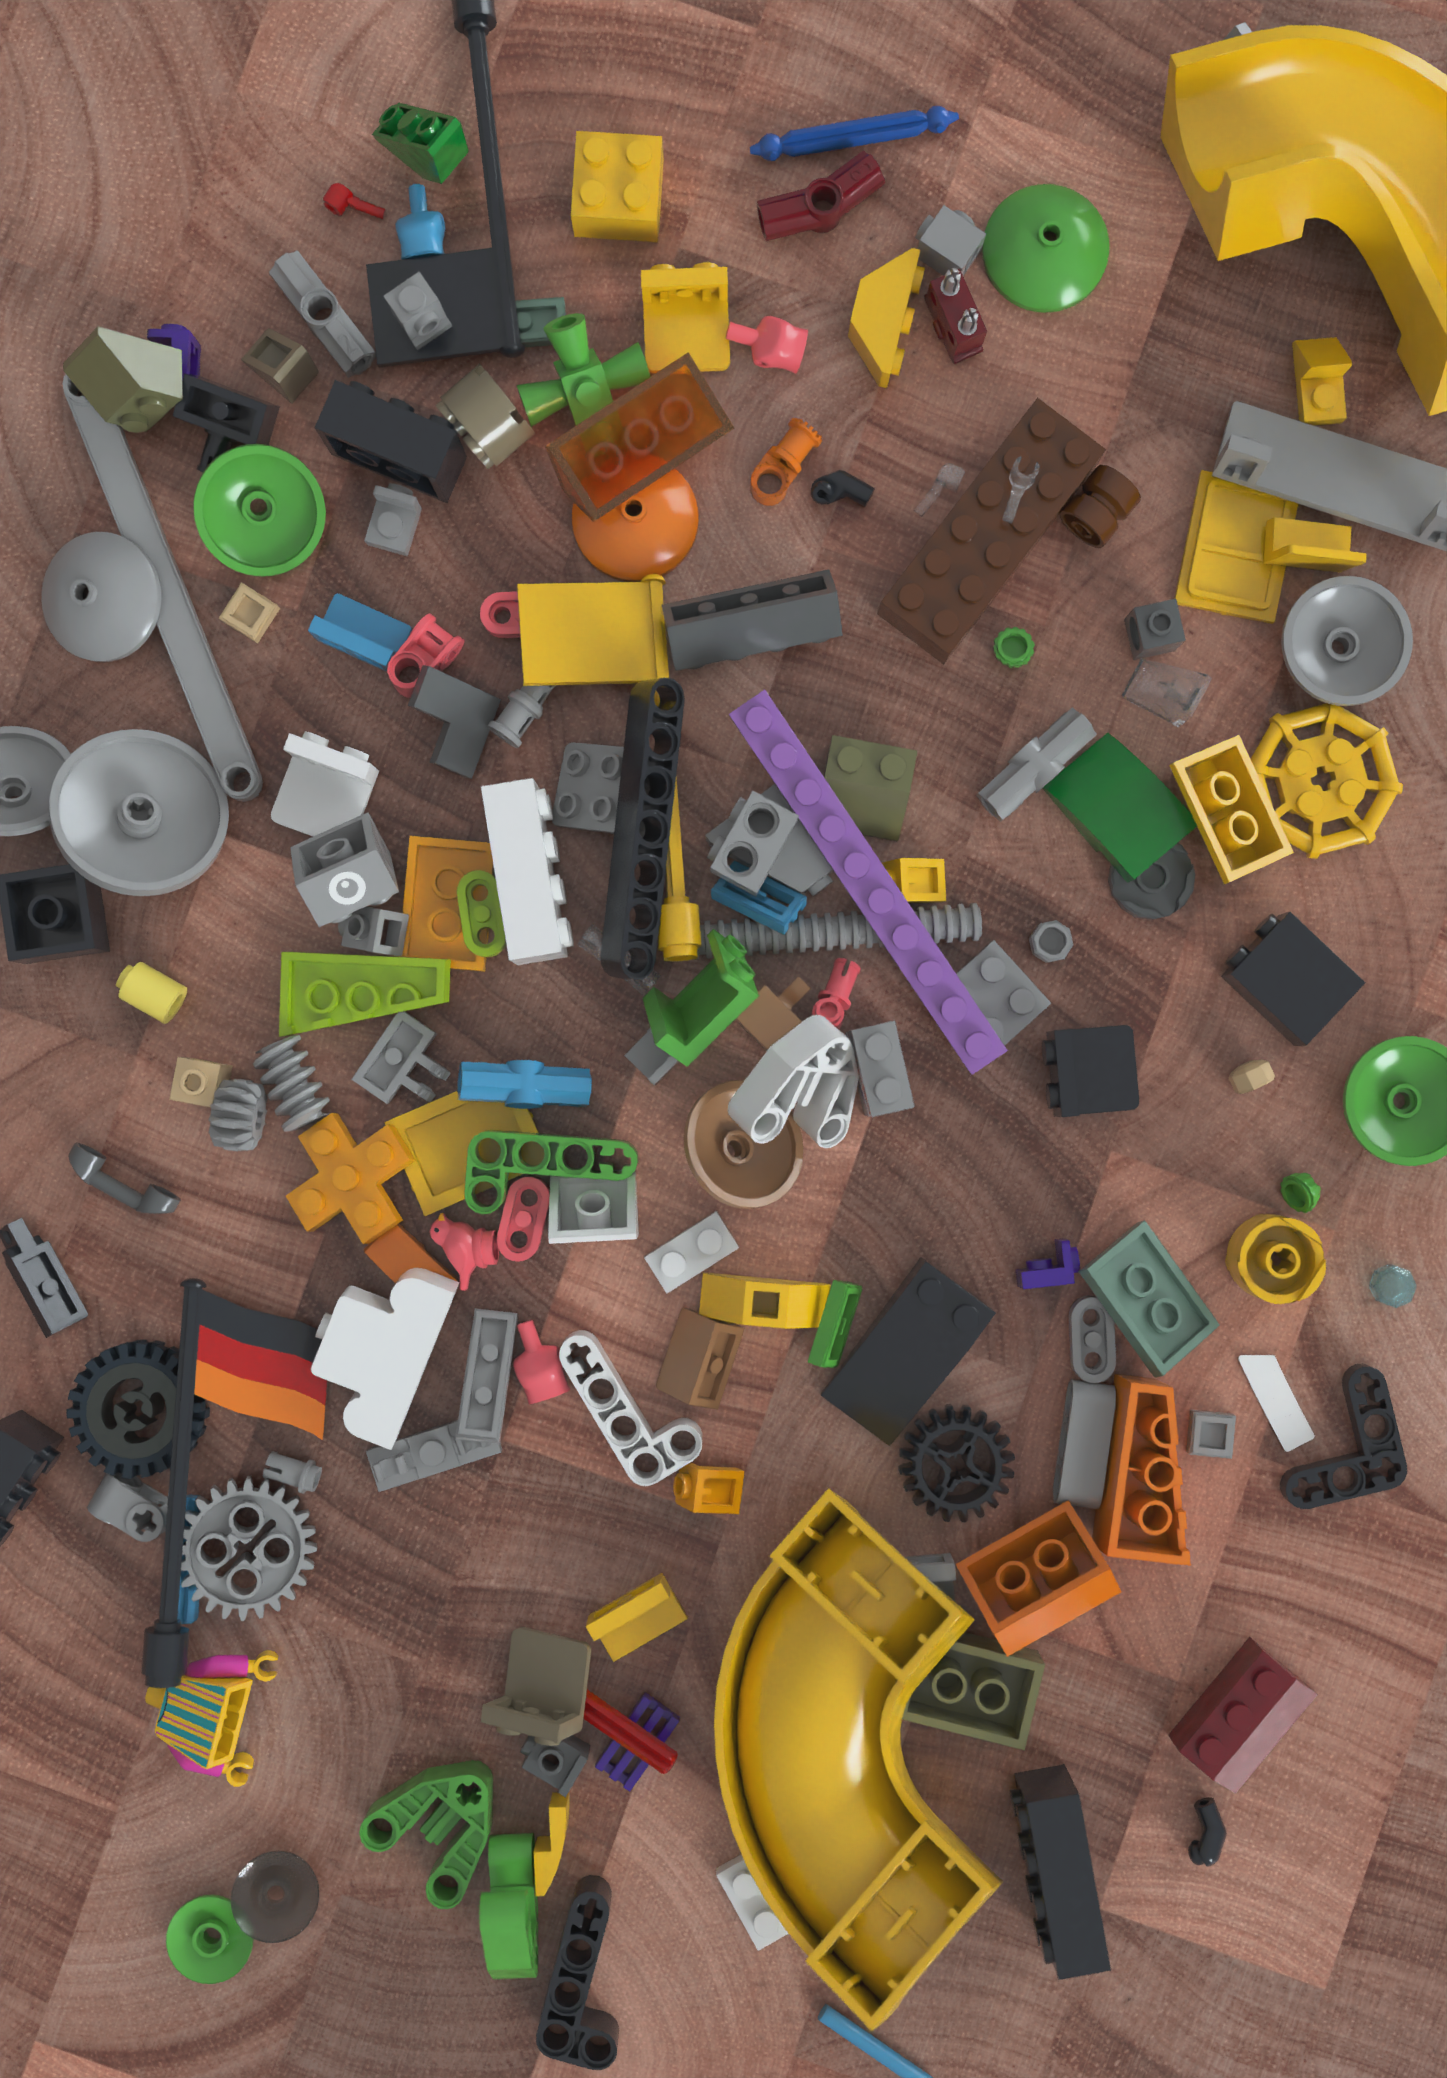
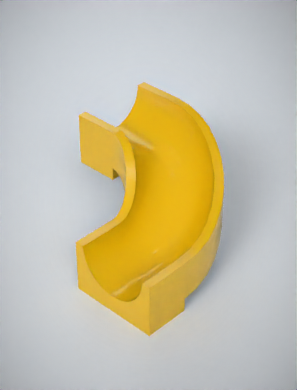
(1329, 131)

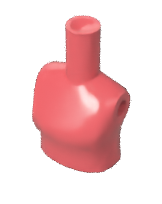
(773, 342)
(539, 1367)

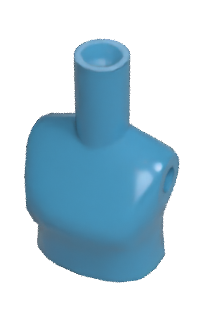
(422, 230)

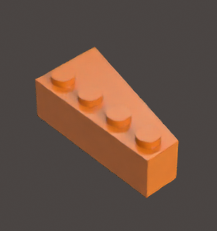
(1142, 1491)

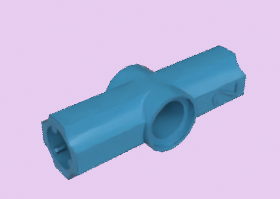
(524, 1084)

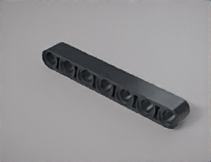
(656, 813)

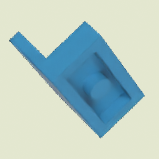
(360, 631)

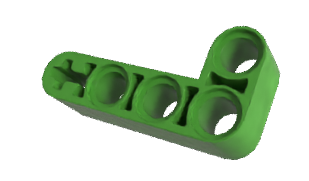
(553, 1162)

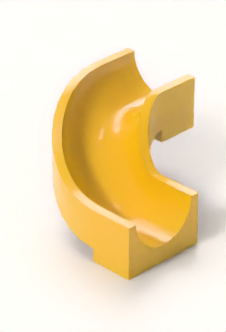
(818, 1764)

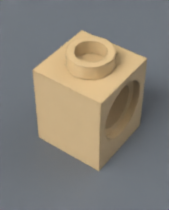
(198, 1080)

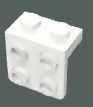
(322, 785)

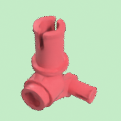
(835, 997)

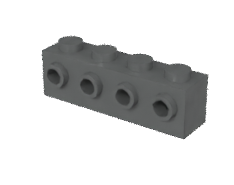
(752, 620)

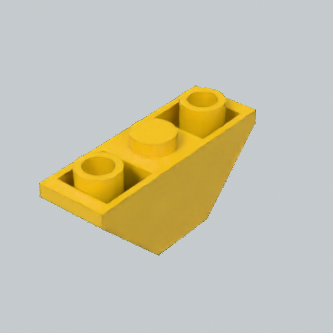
(883, 314)
(763, 1301)

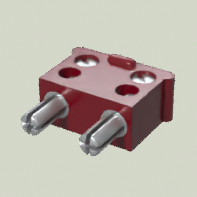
(955, 316)

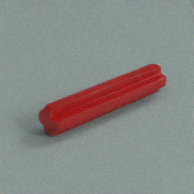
(629, 1734)

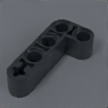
(578, 1967)

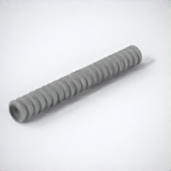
(841, 930)

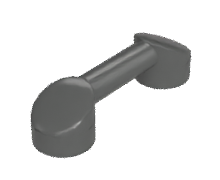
(87, 1165)

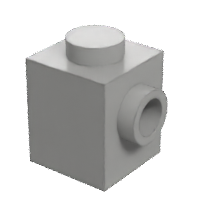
(949, 241)

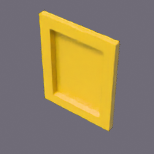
(1225, 551)
(440, 1140)

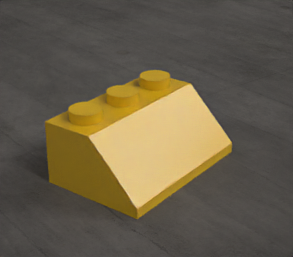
(1231, 809)

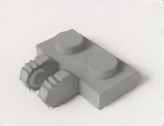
(396, 1056)

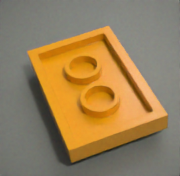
(432, 899)

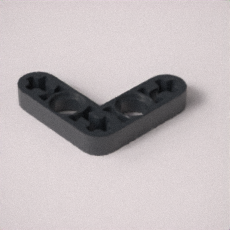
(1370, 1449)

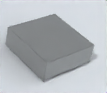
(1211, 1434)

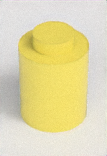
(151, 991)

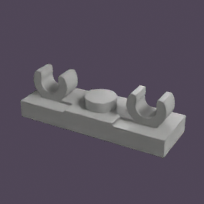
(425, 1455)

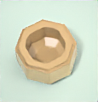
(1251, 1076)

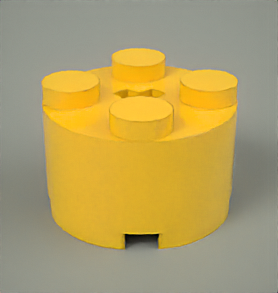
(1296, 1245)

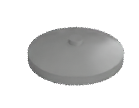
(138, 812)

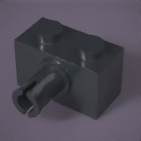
(225, 415)

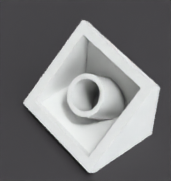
(592, 1209)

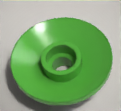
(199, 1955)

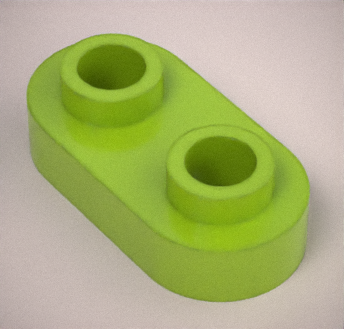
(480, 914)

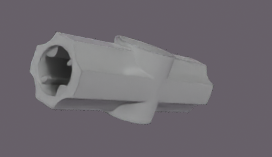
(308, 297)
(1036, 764)

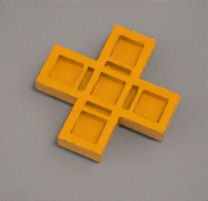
(350, 1178)

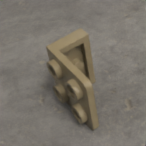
(542, 1687)

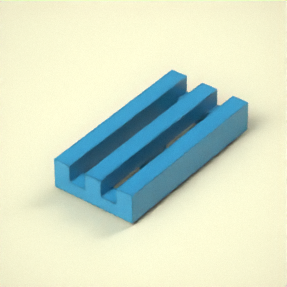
(761, 907)

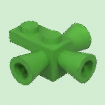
(582, 379)

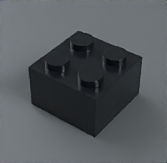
(51, 915)

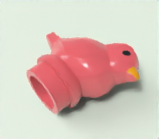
(465, 1246)

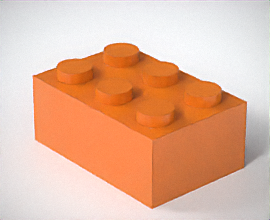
(1038, 1578)

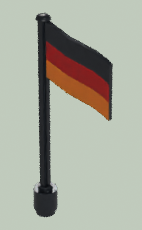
(248, 1365)

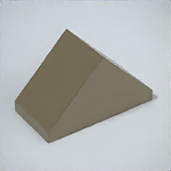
(281, 364)

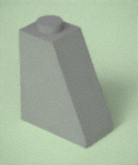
(799, 862)

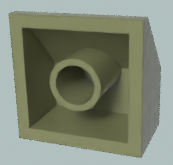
(127, 378)
(871, 783)

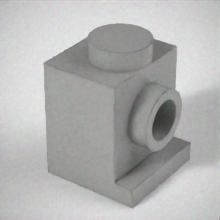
(418, 310)
(365, 929)

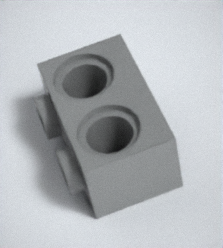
(761, 847)

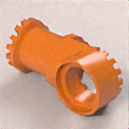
(784, 460)

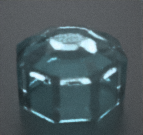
(1392, 1285)

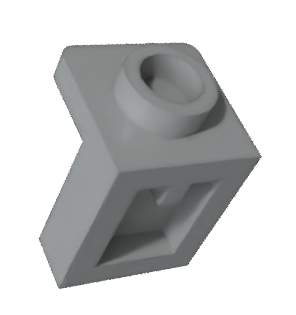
(393, 519)

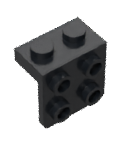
(1091, 1070)

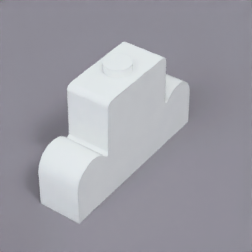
(383, 1349)

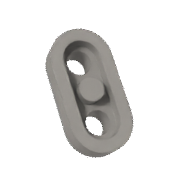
(1093, 1337)

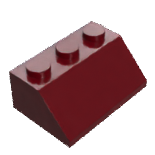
(1241, 1716)

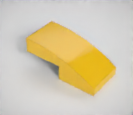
(549, 1848)

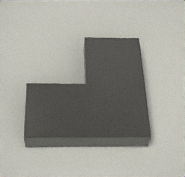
(465, 718)

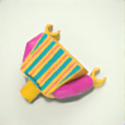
(206, 1714)

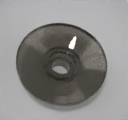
(268, 1918)

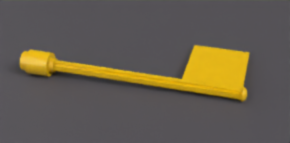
(610, 638)

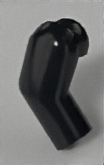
(839, 486)
(1214, 1833)

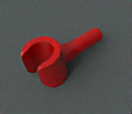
(340, 197)

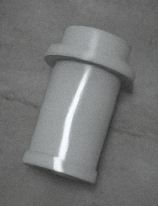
(293, 1472)

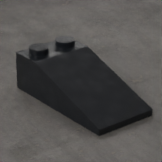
(907, 1351)

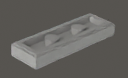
(487, 1376)

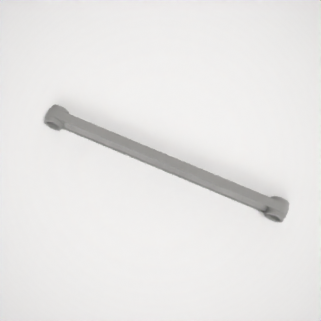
(177, 616)

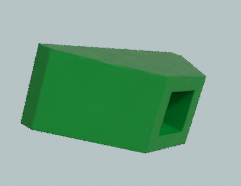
(423, 140)

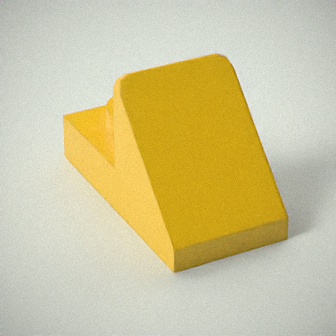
(1319, 380)

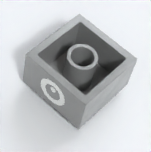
(343, 870)

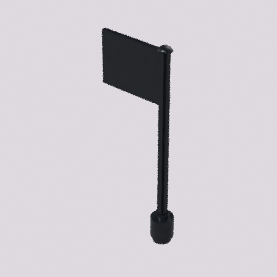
(472, 284)

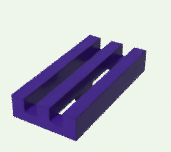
(617, 1772)

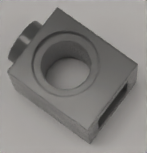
(1154, 629)

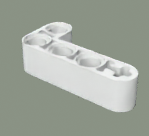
(622, 1404)

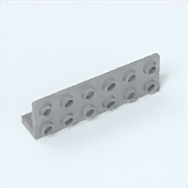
(1334, 474)

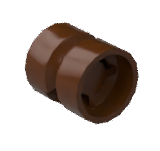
(1105, 500)

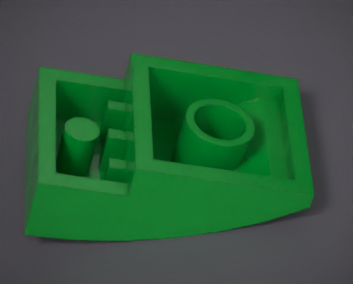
(1120, 807)

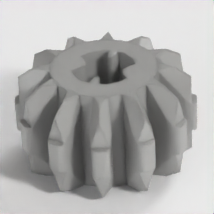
(238, 1115)

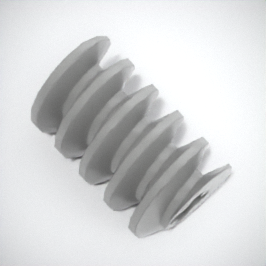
(291, 1083)

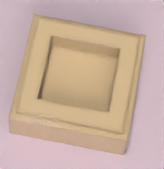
(249, 613)

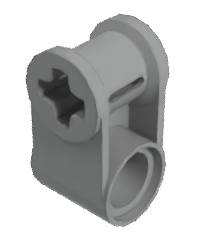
(126, 1506)

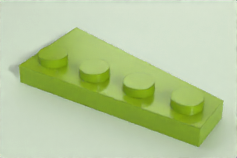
(349, 988)

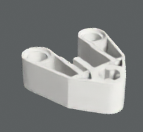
(808, 1067)

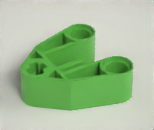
(410, 1801)
(511, 1908)

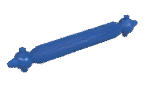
(854, 133)

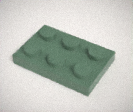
(1149, 1299)

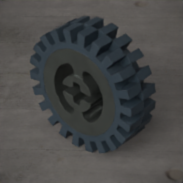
(112, 1436)

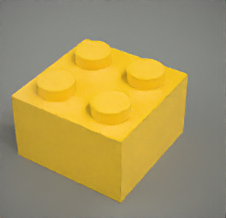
(617, 186)

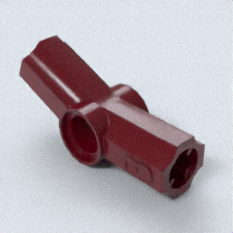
(843, 189)

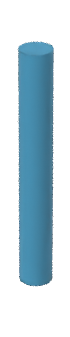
(869, 2044)

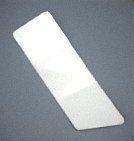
(1277, 1400)

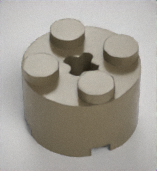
(487, 415)

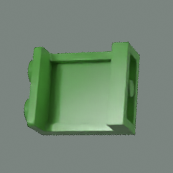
(705, 1005)

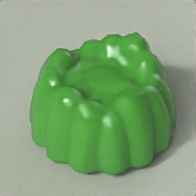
(1013, 647)
(1300, 1191)

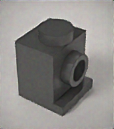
(572, 1757)

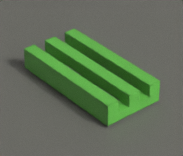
(835, 1324)

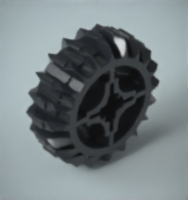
(946, 1478)

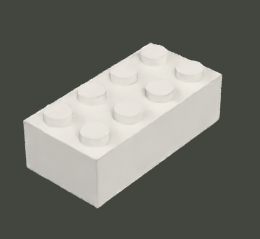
(525, 871)

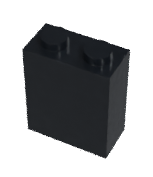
(1291, 978)

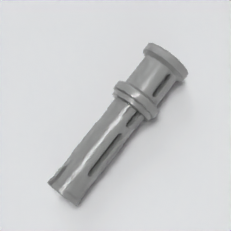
(519, 713)

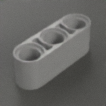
(1084, 1444)

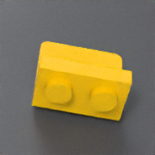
(686, 314)

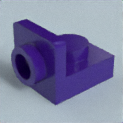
(180, 338)
(1043, 1274)

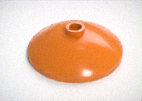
(645, 543)

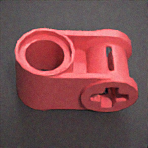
(422, 650)

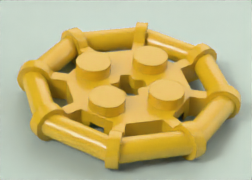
(1346, 773)

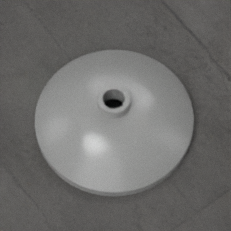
(120, 601)
(1368, 625)
(27, 770)

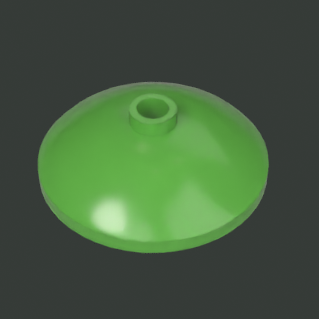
(1038, 271)
(265, 540)
(1419, 1128)

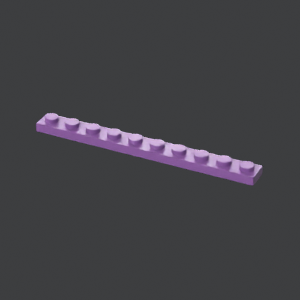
(867, 882)

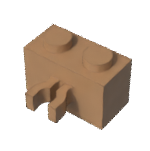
(770, 1016)

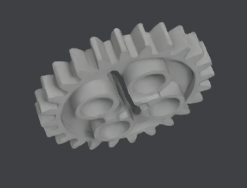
(273, 1574)

